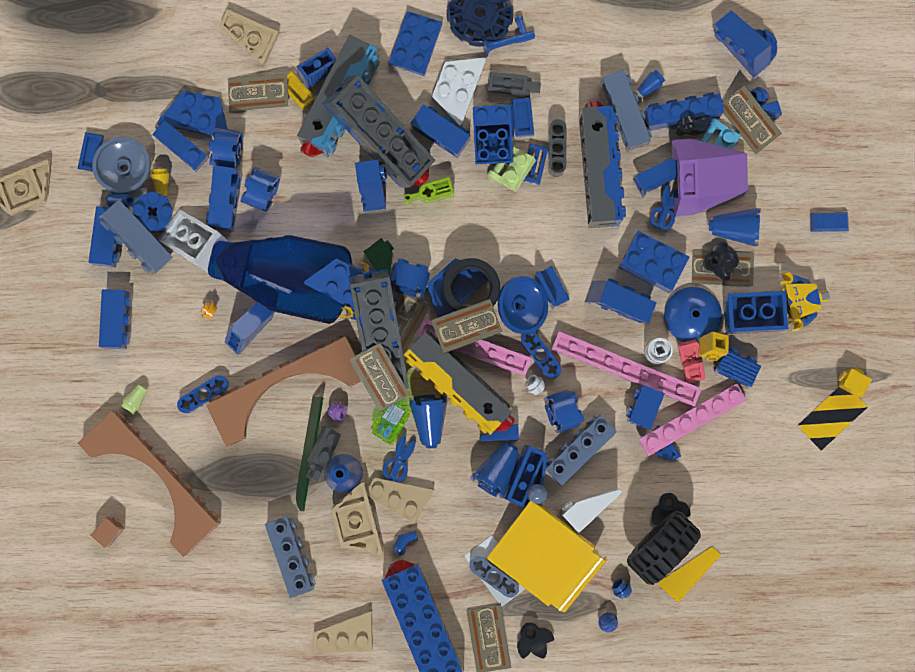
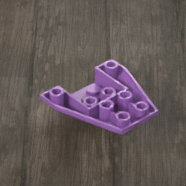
(707, 175)

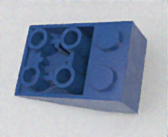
(493, 134)

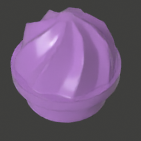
(337, 411)

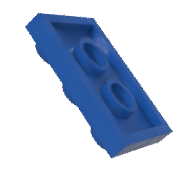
(415, 43)

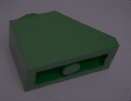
(380, 255)

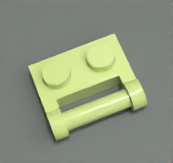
(515, 171)

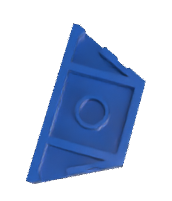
(195, 113)
(334, 281)
(463, 287)

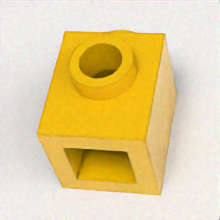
(713, 346)
(854, 381)

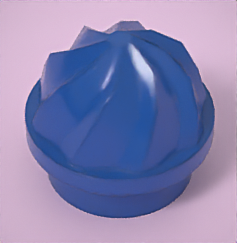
(760, 95)
(621, 588)
(608, 622)

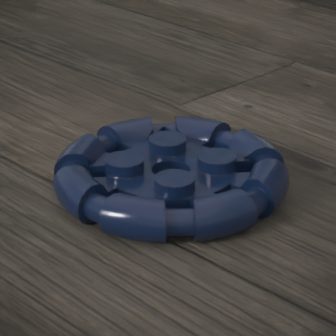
(479, 24)

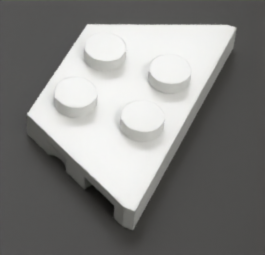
(458, 86)

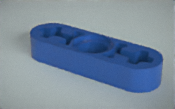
(527, 346)
(193, 406)

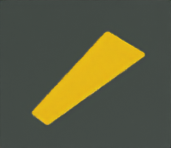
(684, 578)

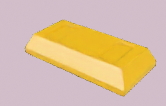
(298, 92)

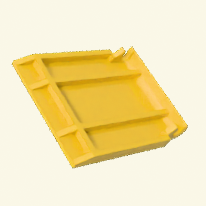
(547, 557)

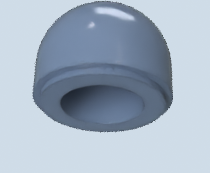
(537, 493)

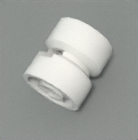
(658, 351)

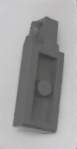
(512, 84)
(322, 452)

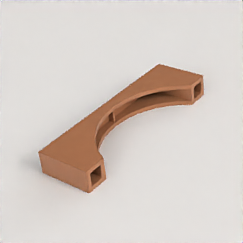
(234, 409)
(192, 518)

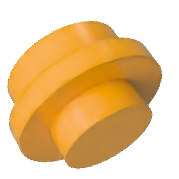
(208, 310)

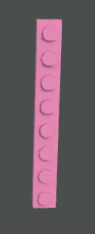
(626, 368)

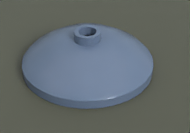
(113, 156)

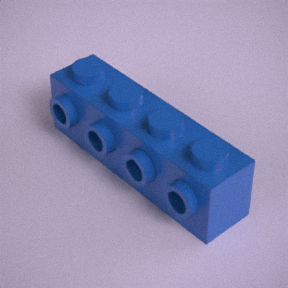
(669, 114)

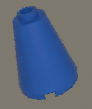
(737, 226)
(429, 418)
(497, 470)
(351, 473)

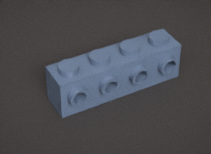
(629, 117)
(135, 237)
(580, 450)
(289, 556)

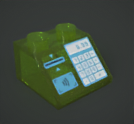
(391, 423)

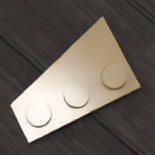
(250, 35)
(400, 497)
(345, 636)

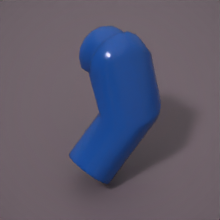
(402, 541)

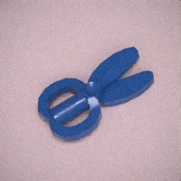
(667, 204)
(401, 456)

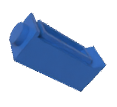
(656, 176)

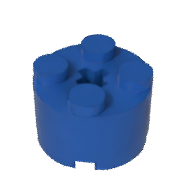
(226, 148)
(260, 189)
(156, 202)
(409, 278)
(563, 410)

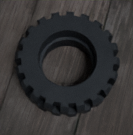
(664, 548)

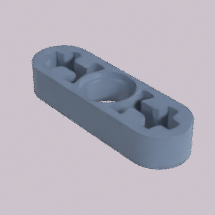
(503, 589)

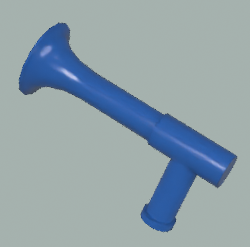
(522, 37)

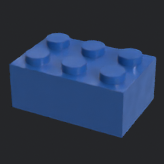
(654, 262)
(755, 312)

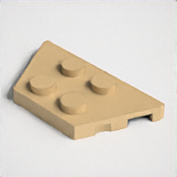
(25, 188)
(356, 522)

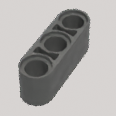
(557, 139)

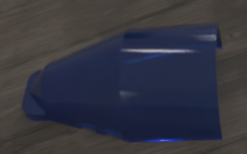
(275, 273)

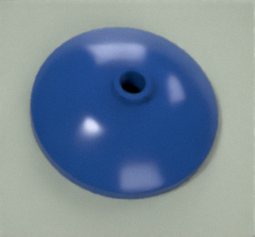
(530, 301)
(681, 320)

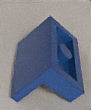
(552, 287)

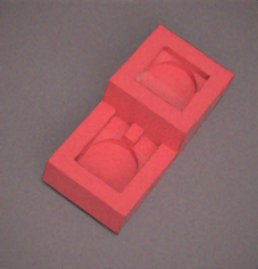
(691, 361)

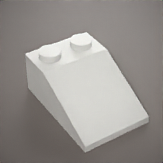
(191, 239)
(584, 510)

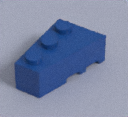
(743, 43)
(370, 184)
(223, 198)
(621, 300)
(527, 472)

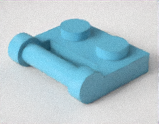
(726, 138)

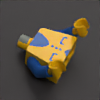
(802, 300)

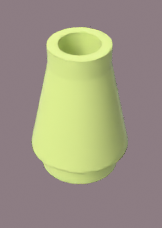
(134, 399)

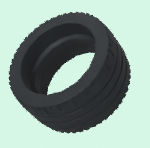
(465, 264)

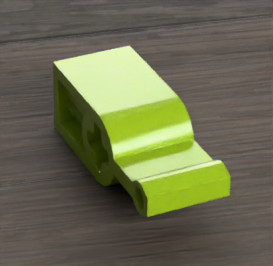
(439, 190)

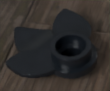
(690, 126)
(723, 261)
(662, 510)
(534, 643)

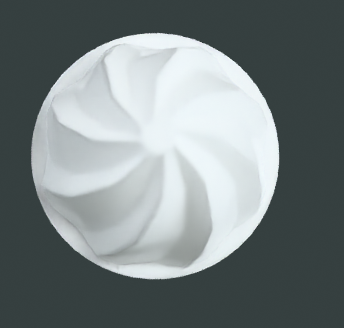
(535, 385)

